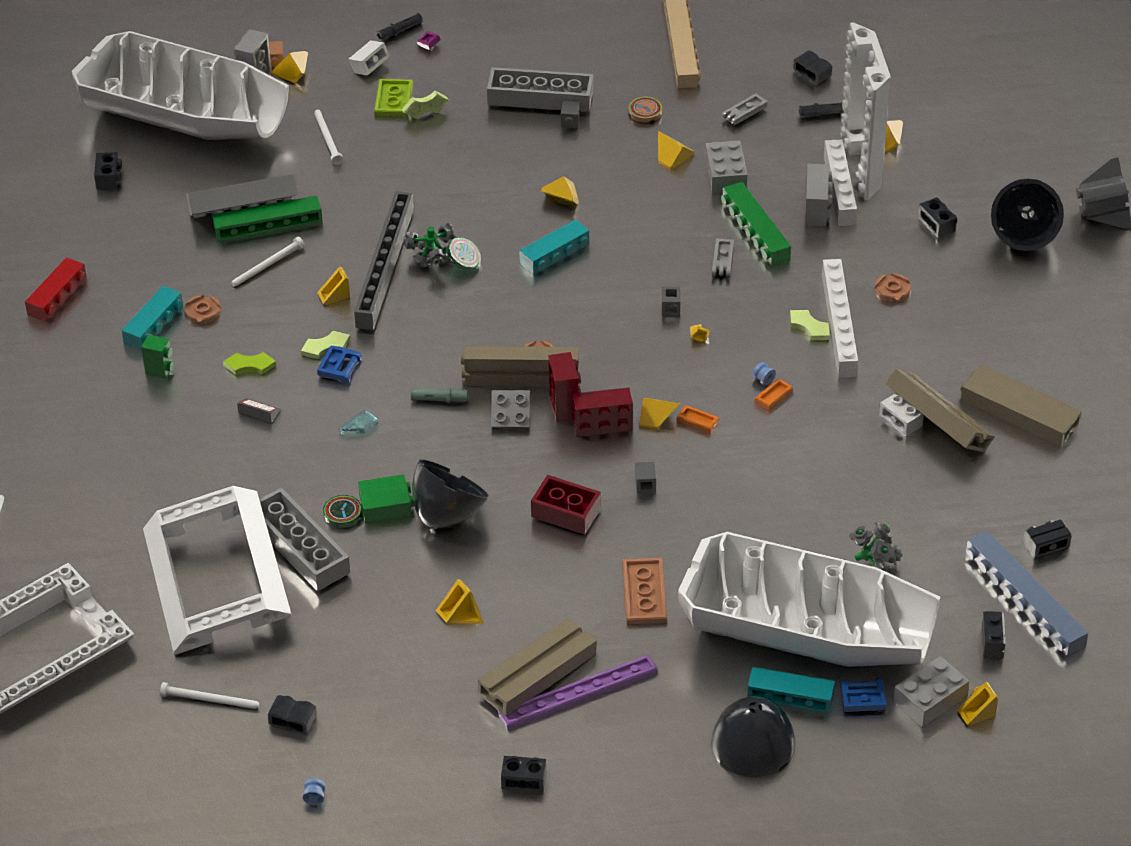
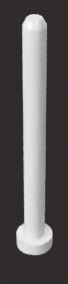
(336, 157)
(297, 243)
(168, 690)

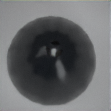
(1028, 232)
(444, 498)
(753, 737)

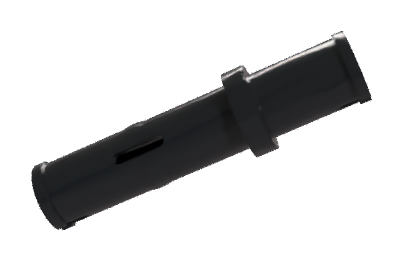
(394, 29)
(821, 109)

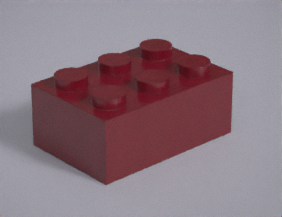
(562, 384)
(602, 411)
(566, 504)

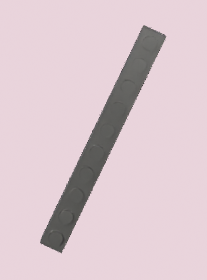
(384, 261)

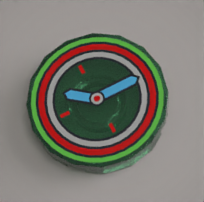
(463, 253)
(342, 511)

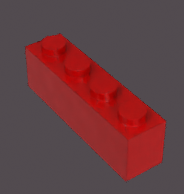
(55, 289)

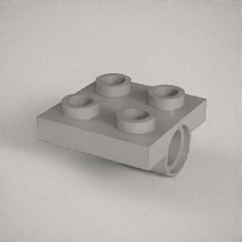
(510, 409)

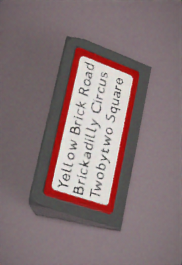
(258, 410)

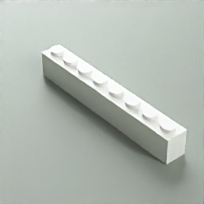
(839, 318)

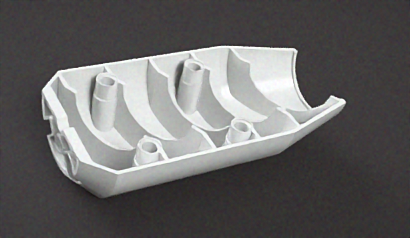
(180, 88)
(806, 603)

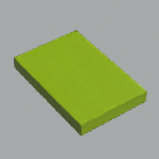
(392, 97)

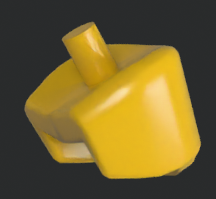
(698, 333)

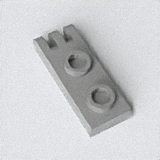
(745, 109)
(723, 256)

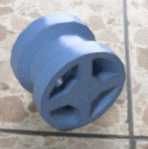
(763, 373)
(314, 791)

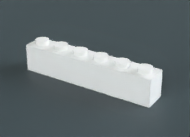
(842, 188)

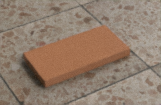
(644, 591)

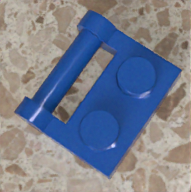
(334, 361)
(863, 695)

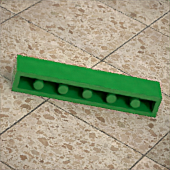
(267, 218)
(756, 223)

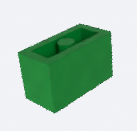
(157, 356)

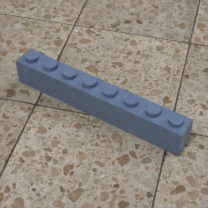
(1026, 593)

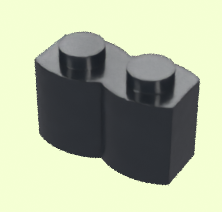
(812, 67)
(292, 714)

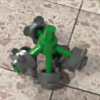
(429, 245)
(879, 547)

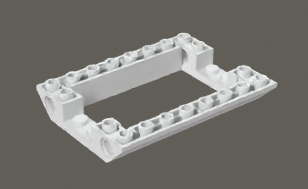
(865, 106)
(42, 595)
(258, 609)

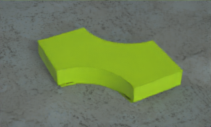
(257, 363)

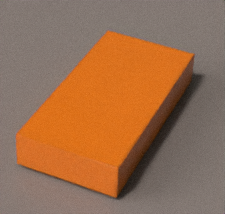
(773, 394)
(697, 419)

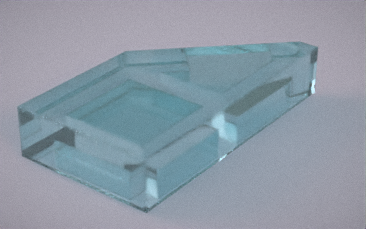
(360, 423)

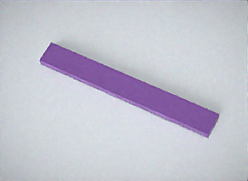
(580, 691)

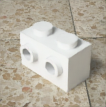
(369, 57)
(901, 414)

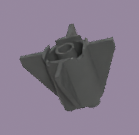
(1105, 196)

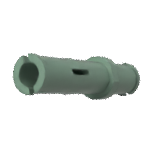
(439, 395)

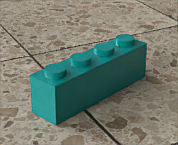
(554, 247)
(152, 317)
(792, 689)

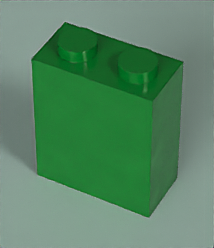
(385, 498)

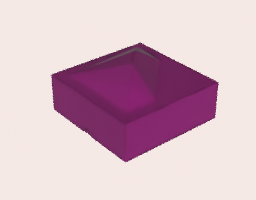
(428, 40)

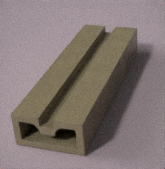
(510, 365)
(1020, 405)
(940, 410)
(537, 667)

